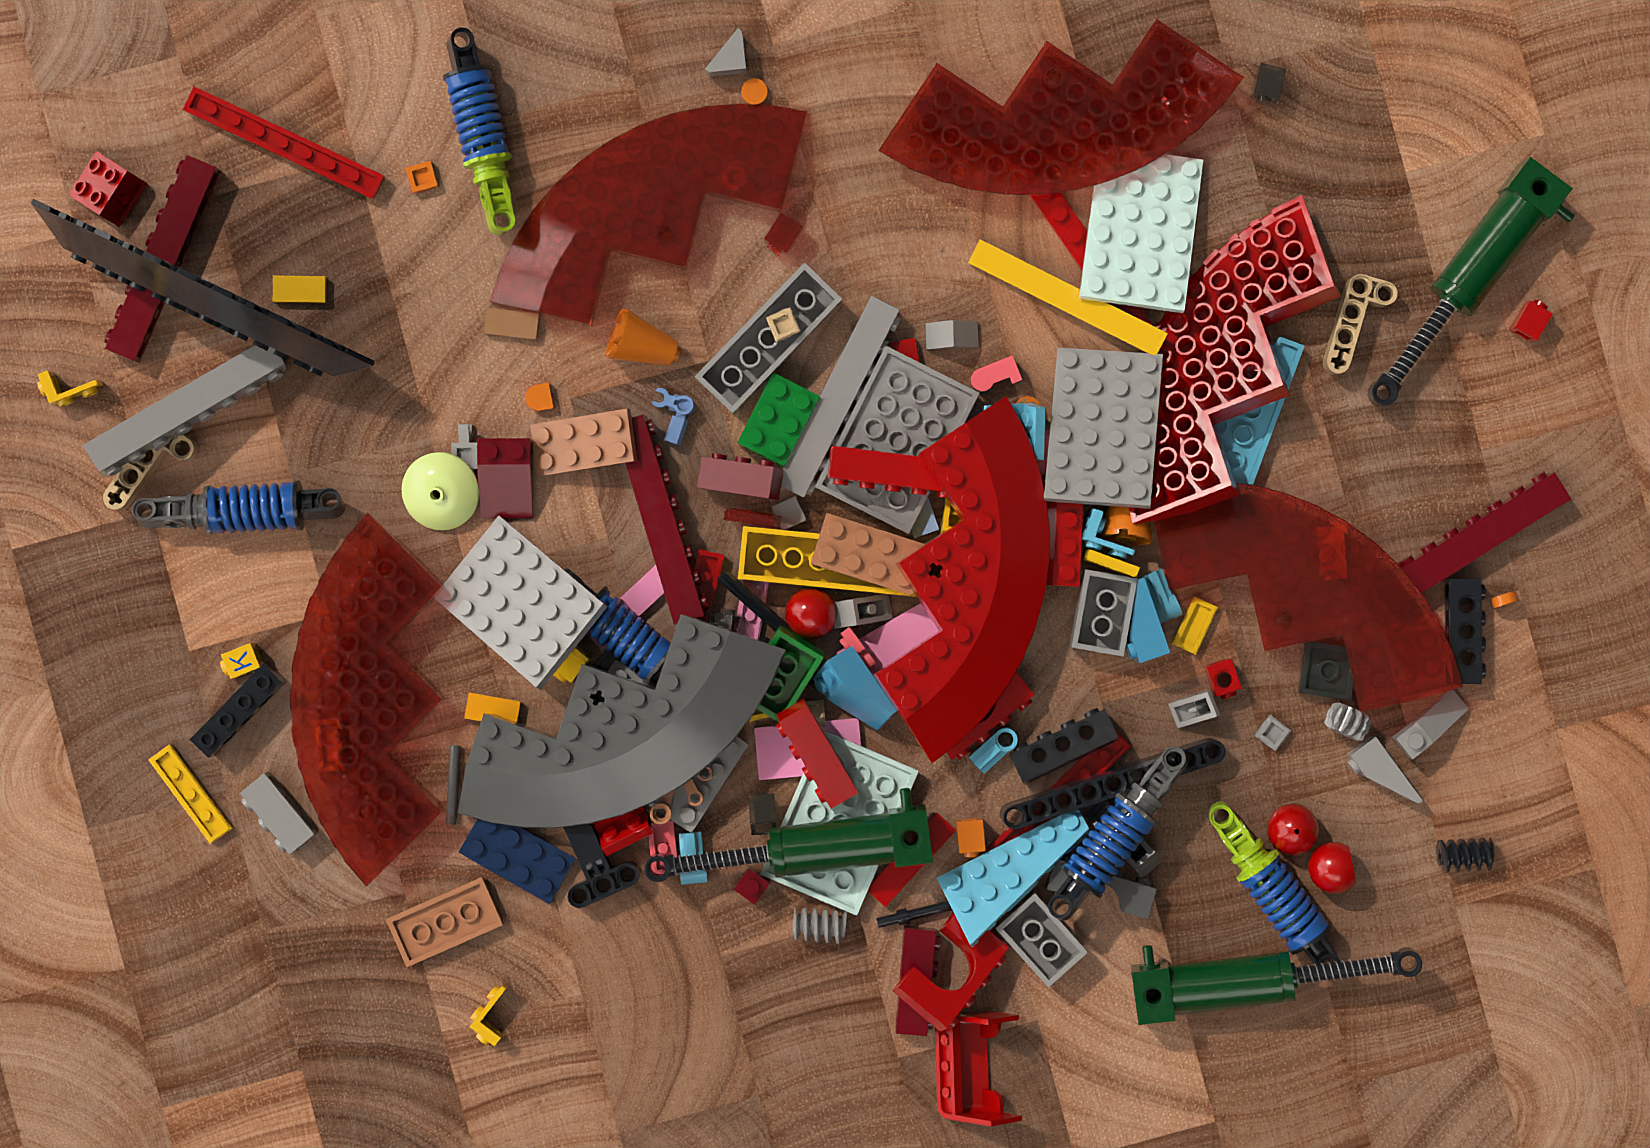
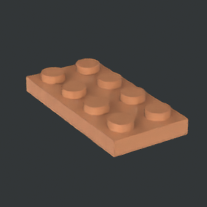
(583, 442)
(863, 553)
(444, 921)

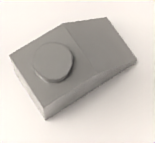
(862, 610)

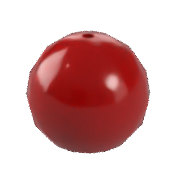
(810, 613)
(1282, 827)
(1332, 868)

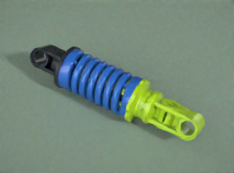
(480, 129)
(1275, 889)

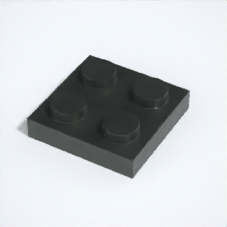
(1325, 671)

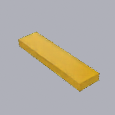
(190, 793)

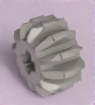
(1347, 721)

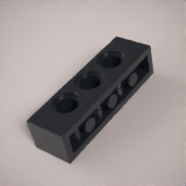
(1454, 592)
(238, 710)
(1103, 735)

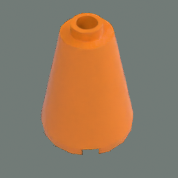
(640, 341)
(1121, 530)

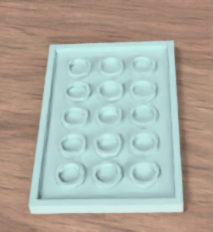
(1143, 236)
(878, 788)

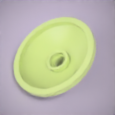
(456, 486)

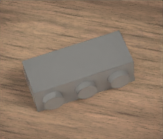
(278, 813)

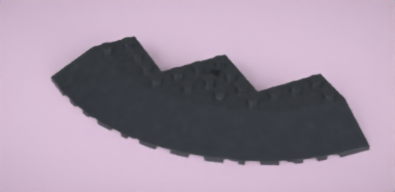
(200, 296)

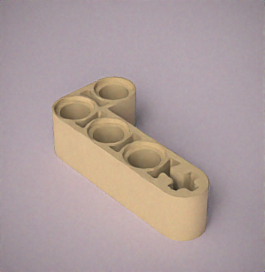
(1353, 326)
(145, 471)

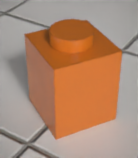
(970, 836)

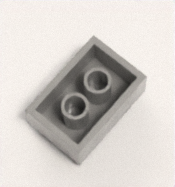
(1103, 612)
(1040, 939)

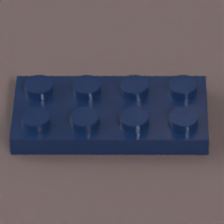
(518, 857)

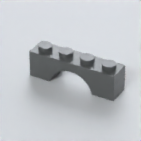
(1133, 896)

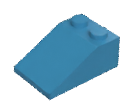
(1145, 631)
(854, 689)

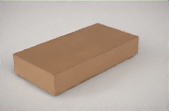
(511, 323)

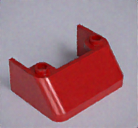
(963, 1070)

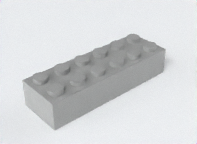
(753, 352)

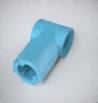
(1163, 600)
(992, 751)
(690, 844)

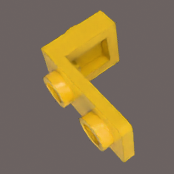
(50, 388)
(486, 1032)

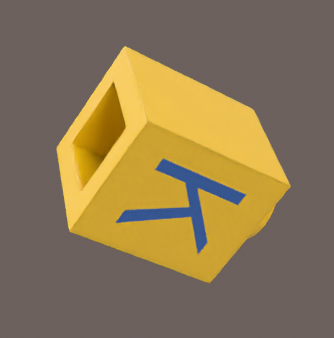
(241, 661)

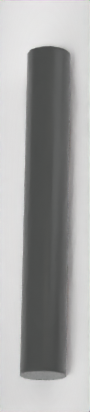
(452, 791)

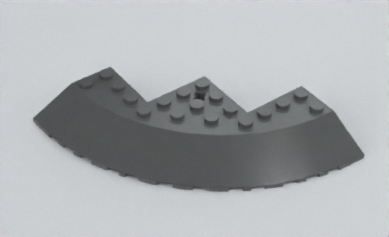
(630, 745)

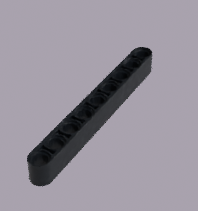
(1099, 783)

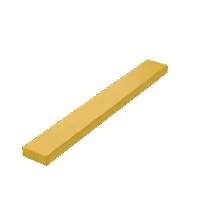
(1067, 297)

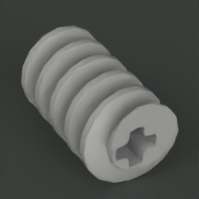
(819, 925)

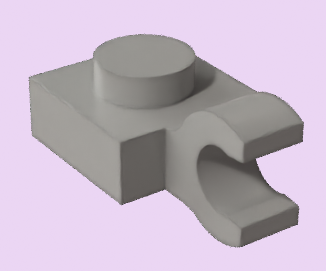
(466, 448)

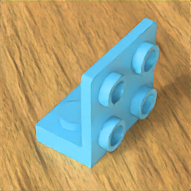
(1033, 420)
(1094, 525)

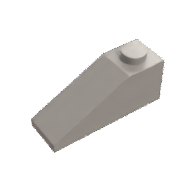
(1429, 724)
(1375, 763)

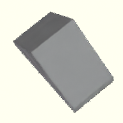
(730, 58)
(952, 335)
(1194, 708)

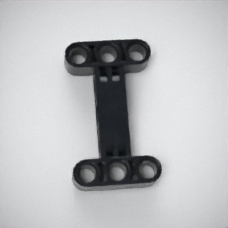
(595, 866)

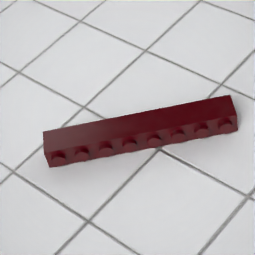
(170, 243)
(663, 526)
(1485, 531)

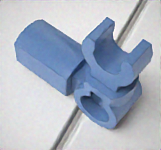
(684, 407)

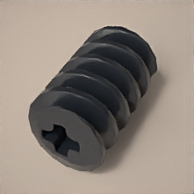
(1465, 854)

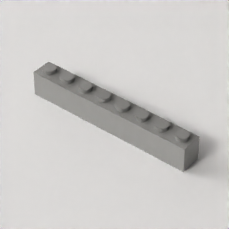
(838, 395)
(183, 409)

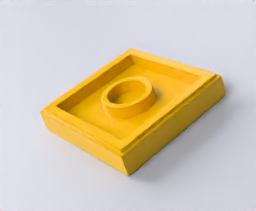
(1110, 563)

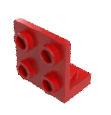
(107, 189)
(623, 830)

